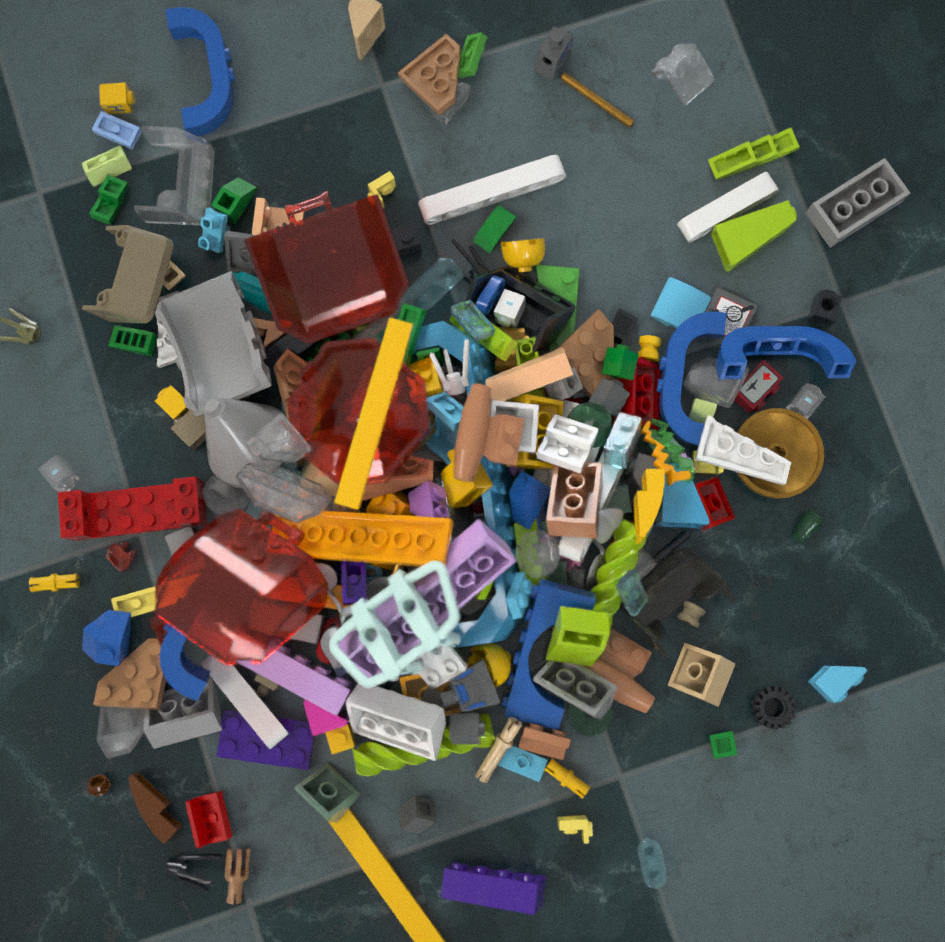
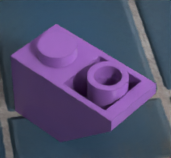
(428, 501)

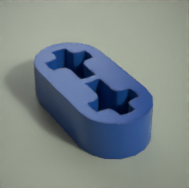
(490, 294)

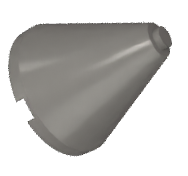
(228, 428)

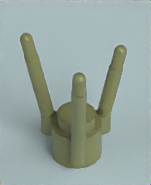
(28, 331)

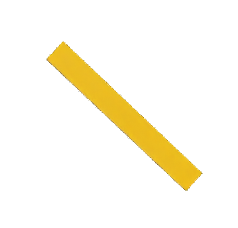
(374, 414)
(385, 879)

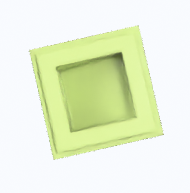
(701, 409)

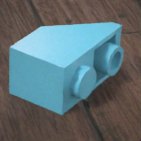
(835, 681)

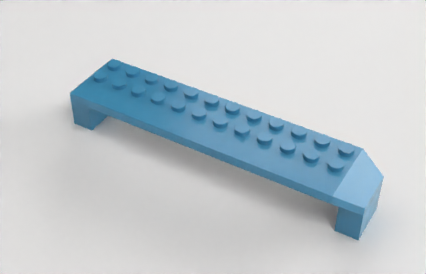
(496, 620)

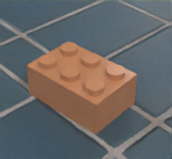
(575, 501)

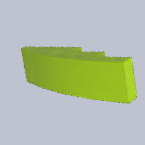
(753, 154)

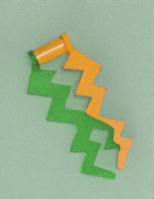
(684, 463)

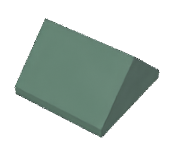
(328, 792)

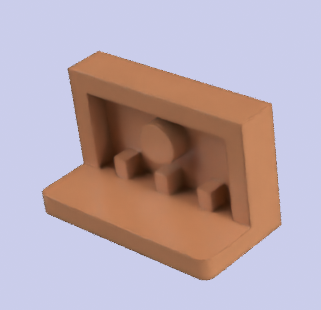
(544, 742)

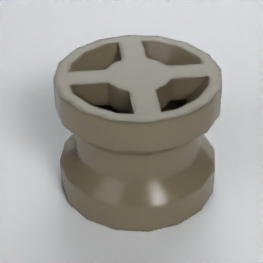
(691, 614)

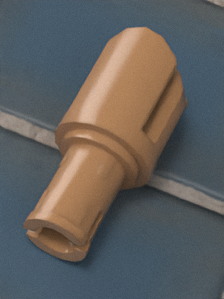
(236, 876)

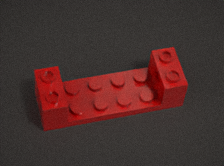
(132, 510)

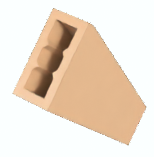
(530, 375)

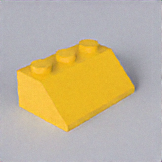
(546, 411)

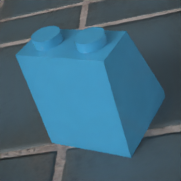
(681, 505)

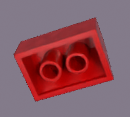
(643, 395)

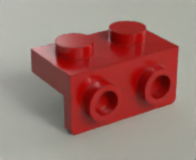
(209, 819)

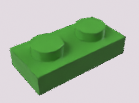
(471, 54)

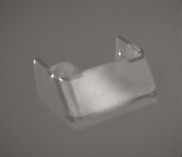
(193, 182)

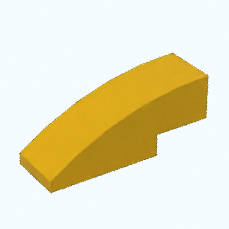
(648, 501)

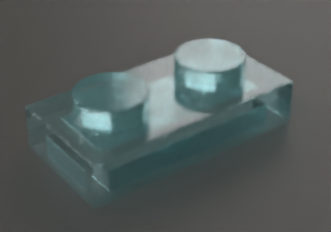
(472, 320)
(632, 592)

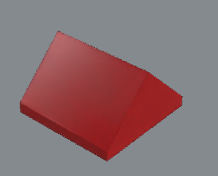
(714, 502)

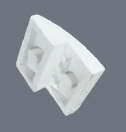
(567, 443)

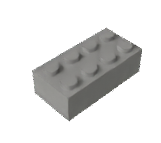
(857, 202)

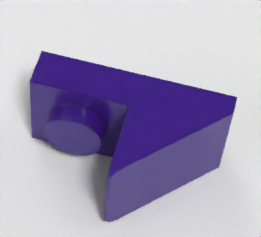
(353, 582)

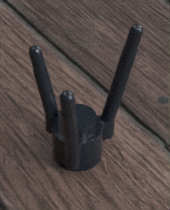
(477, 269)
(179, 870)

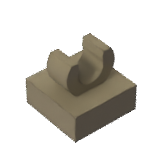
(265, 686)

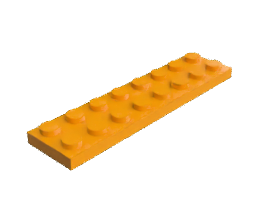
(374, 537)

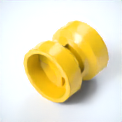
(649, 348)

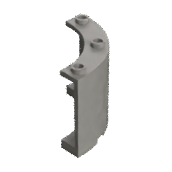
(214, 342)

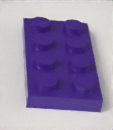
(242, 743)

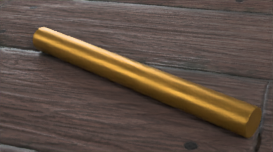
(596, 99)

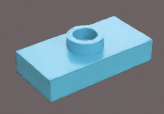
(523, 763)

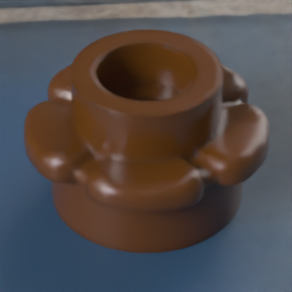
(98, 785)

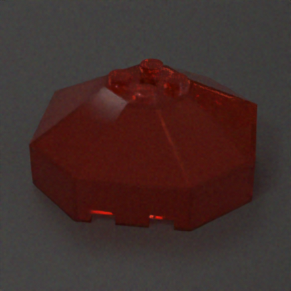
(332, 399)

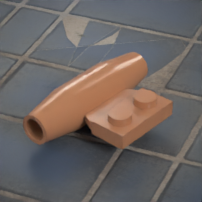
(483, 435)
(619, 665)

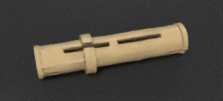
(503, 742)

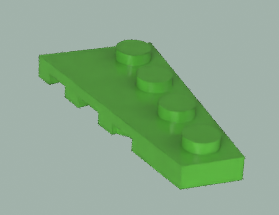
(564, 283)

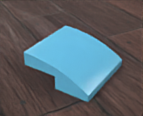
(678, 303)

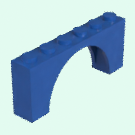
(526, 697)

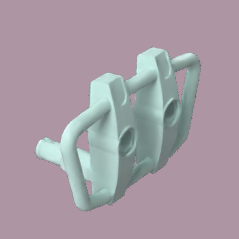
(420, 620)

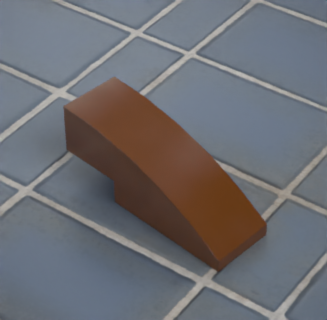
(153, 807)

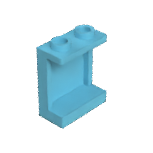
(446, 424)

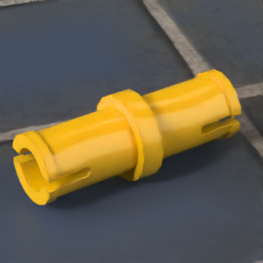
(54, 582)
(567, 778)

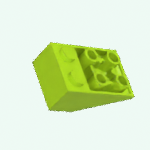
(578, 636)

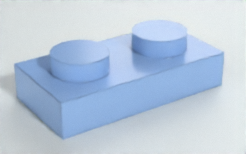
(116, 130)

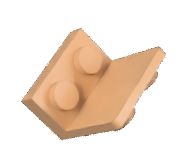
(268, 218)

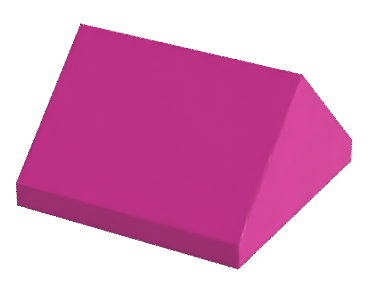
(322, 720)

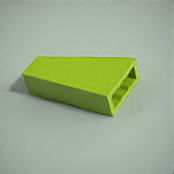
(747, 234)

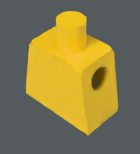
(460, 492)

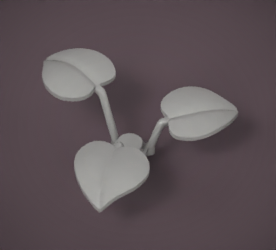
(607, 522)
(374, 587)

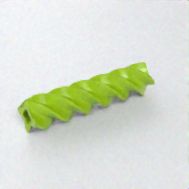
(619, 558)
(374, 757)

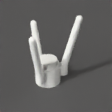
(454, 383)

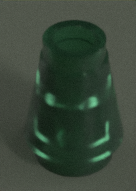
(807, 526)

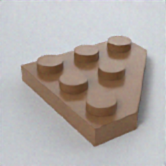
(435, 74)
(588, 348)
(287, 375)
(136, 682)

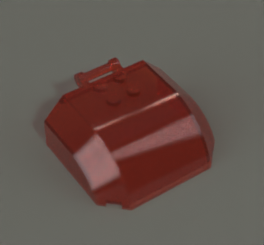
(329, 268)
(240, 587)

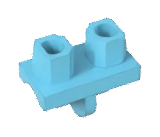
(214, 228)

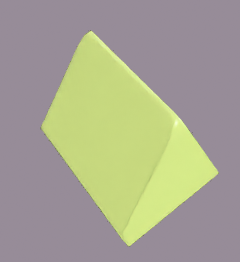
(108, 163)

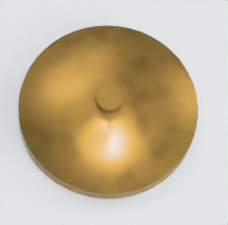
(791, 438)

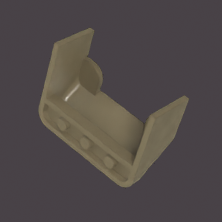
(137, 278)

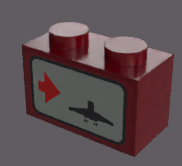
(757, 386)

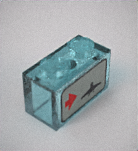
(622, 440)

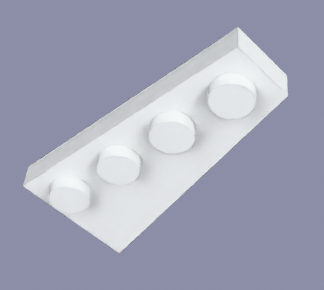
(732, 451)

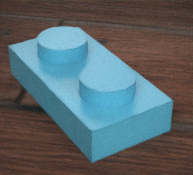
(519, 594)

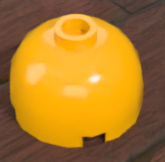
(523, 253)
(496, 659)

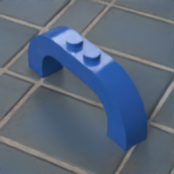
(213, 112)
(783, 340)
(672, 365)
(178, 669)

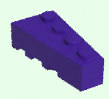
(493, 888)

